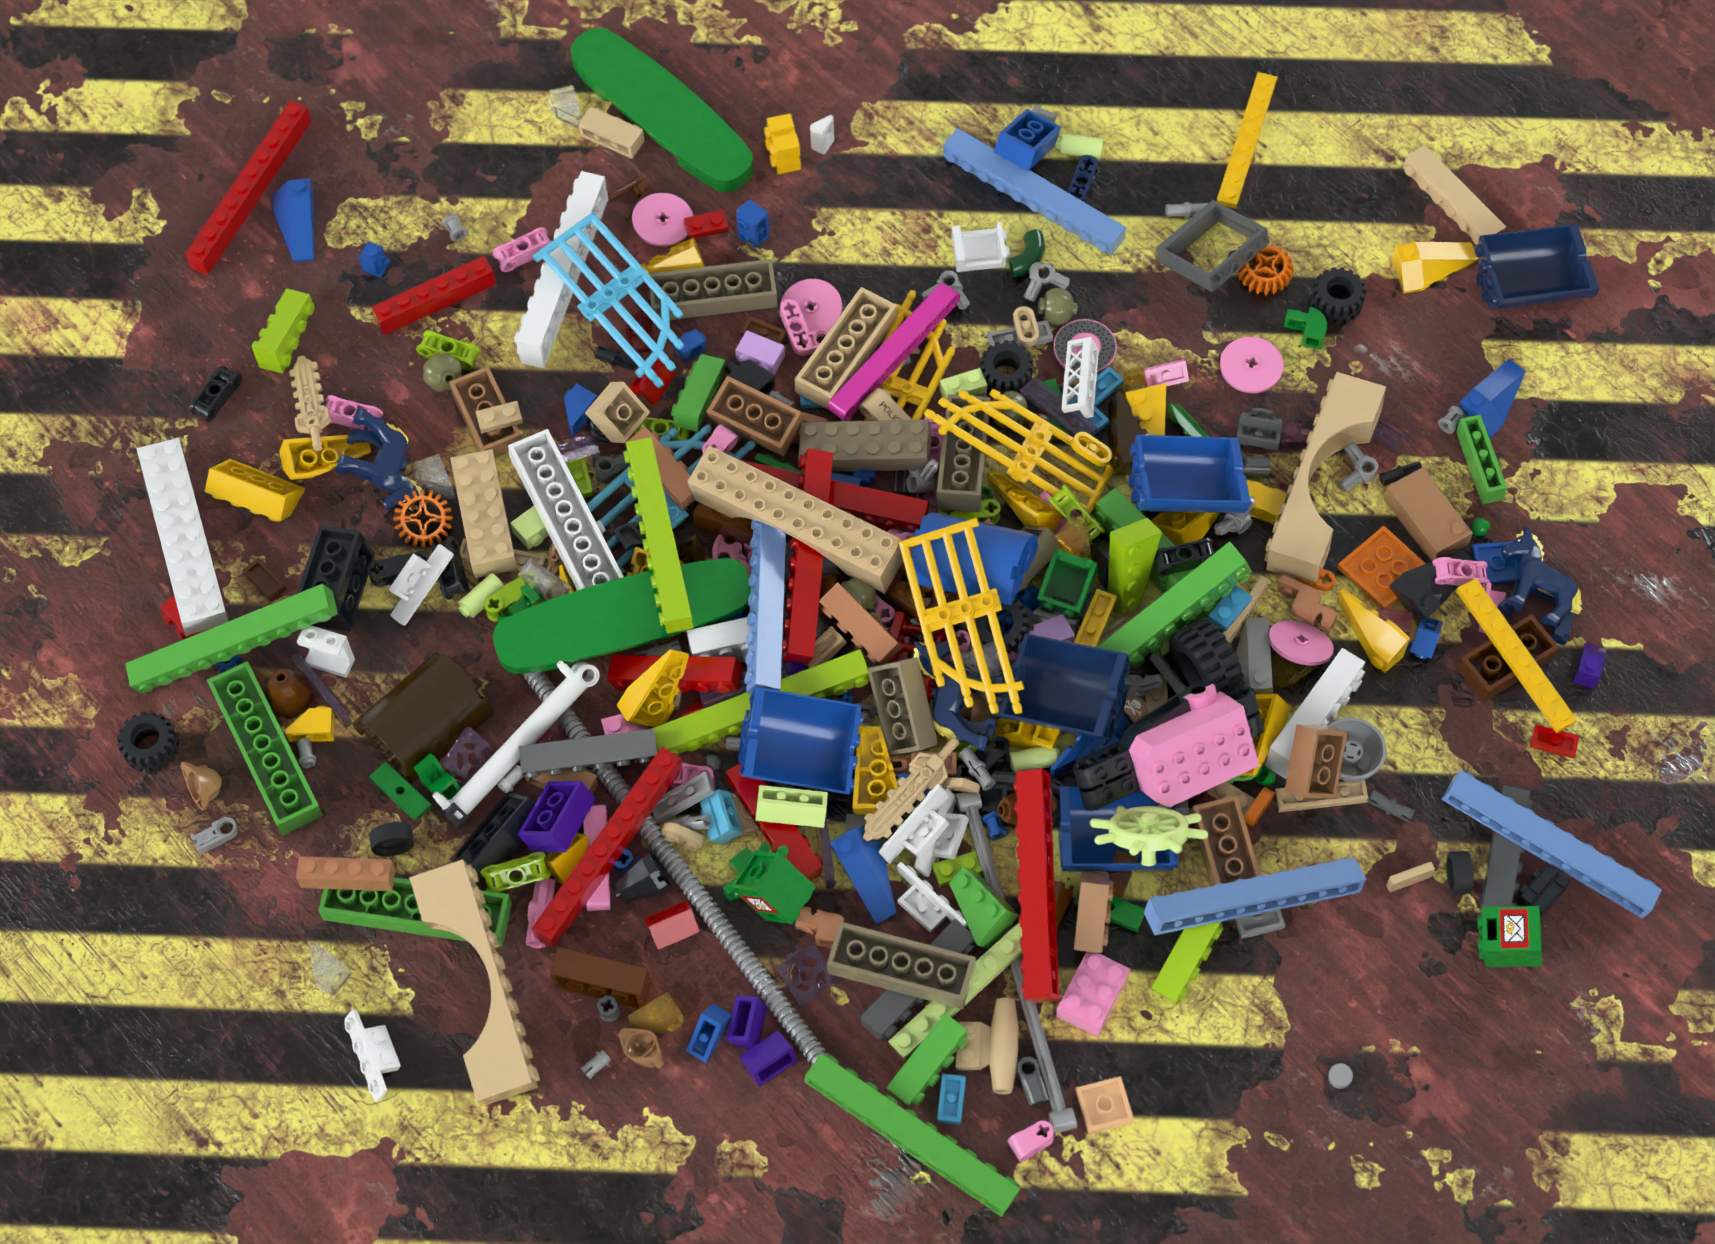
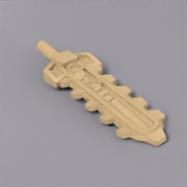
(313, 415)
(926, 772)

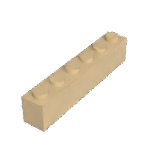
(1451, 194)

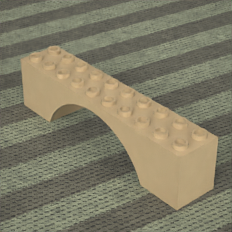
(1301, 536)
(842, 538)
(500, 1057)

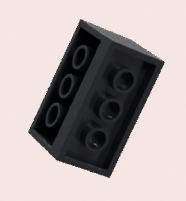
(340, 563)

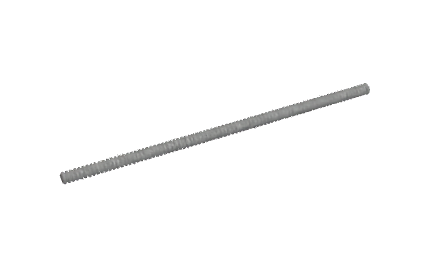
(696, 893)

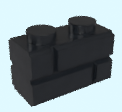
(1544, 890)

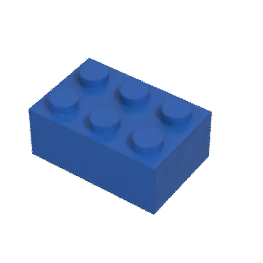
(1027, 139)

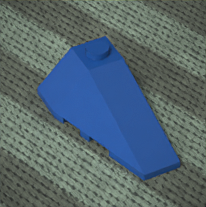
(295, 215)
(1494, 396)
(1067, 758)

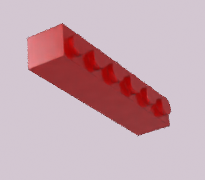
(433, 295)
(700, 674)
(776, 834)

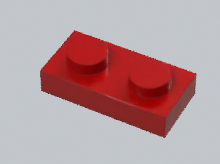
(706, 224)
(1557, 743)

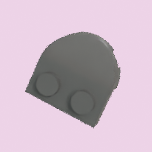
(1259, 429)

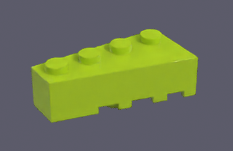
(283, 331)
(1130, 562)
(1184, 961)

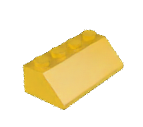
(253, 489)

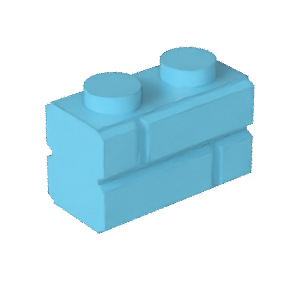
(723, 815)

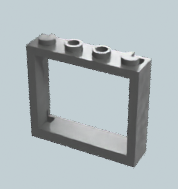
(1198, 225)

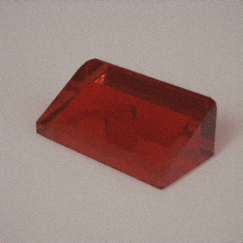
(633, 339)

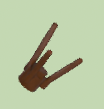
(636, 187)

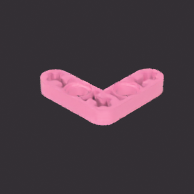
(807, 338)

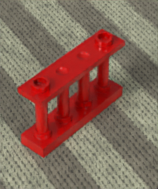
(899, 629)

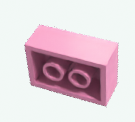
(1093, 993)

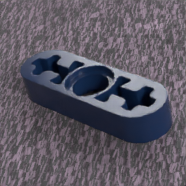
(1080, 173)

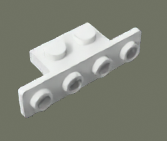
(416, 581)
(919, 829)
(949, 841)
(924, 903)
(374, 1053)

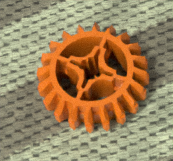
(1264, 276)
(433, 518)

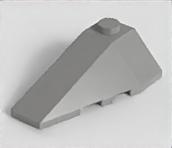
(1255, 655)

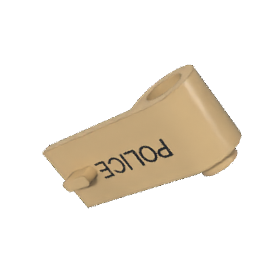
(882, 407)

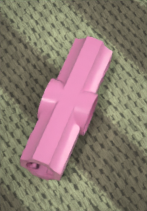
(542, 896)

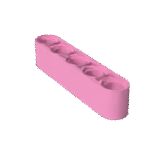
(593, 825)

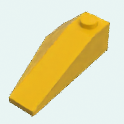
(1427, 262)
(1025, 504)
(1184, 526)
(1381, 640)

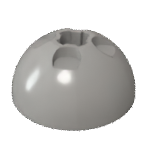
(1364, 745)

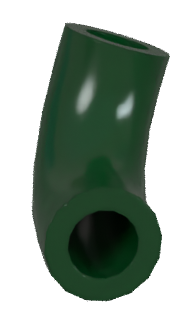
(1032, 253)

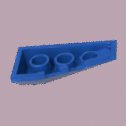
(866, 872)

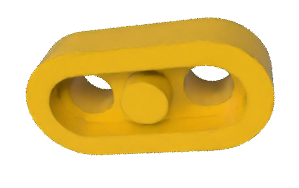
(1091, 448)

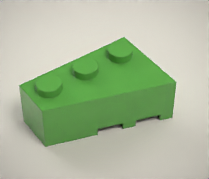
(982, 907)

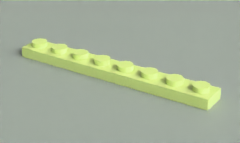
(986, 970)

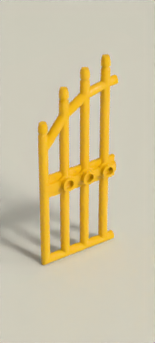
(908, 389)
(1033, 446)
(959, 611)

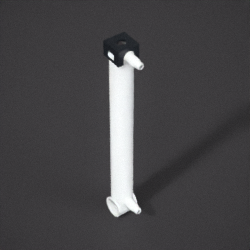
(469, 796)

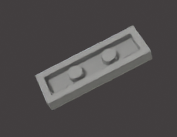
(1010, 335)
(684, 797)

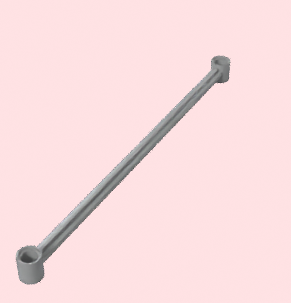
(1061, 1118)

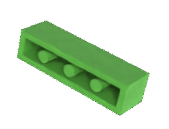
(698, 392)
(1481, 459)
(928, 1060)

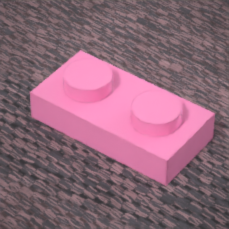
(1168, 373)

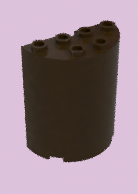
(424, 714)

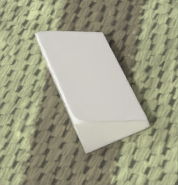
(822, 134)

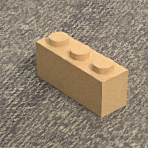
(611, 132)

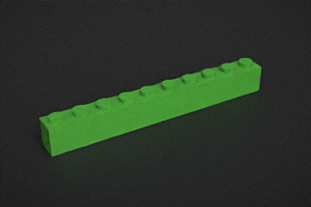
(231, 638)
(911, 1134)

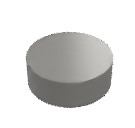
(1340, 1076)

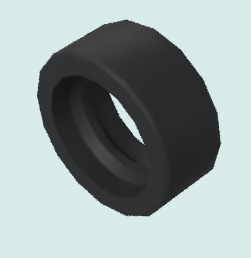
(391, 839)
(1460, 872)

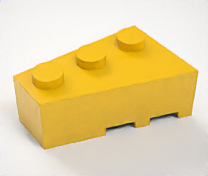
(1150, 407)

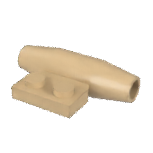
(993, 1046)

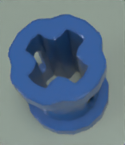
(994, 826)
(627, 856)

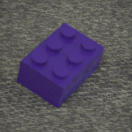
(556, 816)

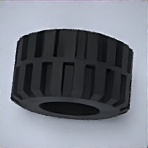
(1342, 282)
(1006, 355)
(1021, 625)
(145, 726)

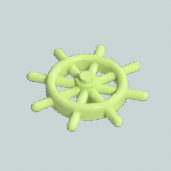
(1148, 830)

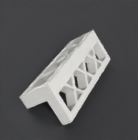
(1085, 373)

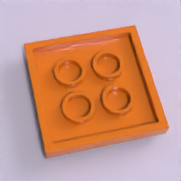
(1378, 564)

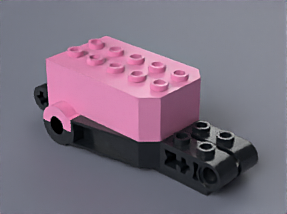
(1176, 749)

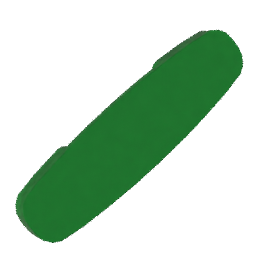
(663, 109)
(615, 616)

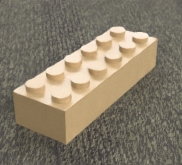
(846, 347)
(483, 513)

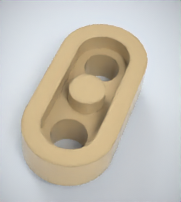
(1027, 327)
(679, 834)

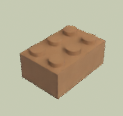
(1315, 761)
(1093, 911)

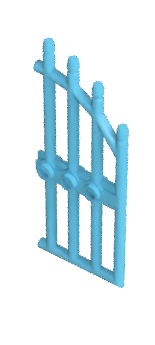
(614, 291)
(676, 515)

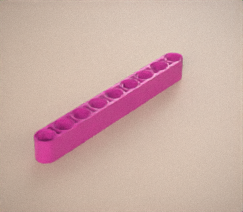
(894, 351)

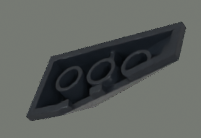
(1418, 589)

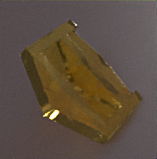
(1287, 672)

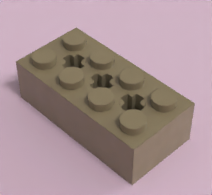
(902, 706)

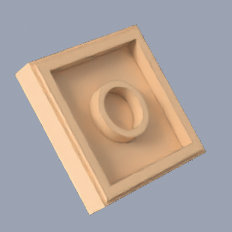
(1104, 1105)

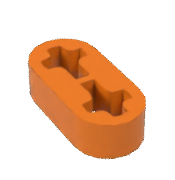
(1319, 585)
(1259, 806)

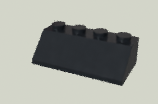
(497, 835)

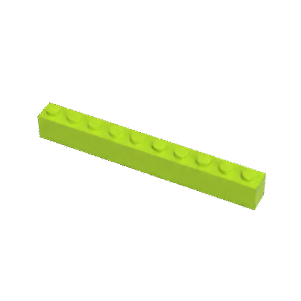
(659, 536)
(728, 716)

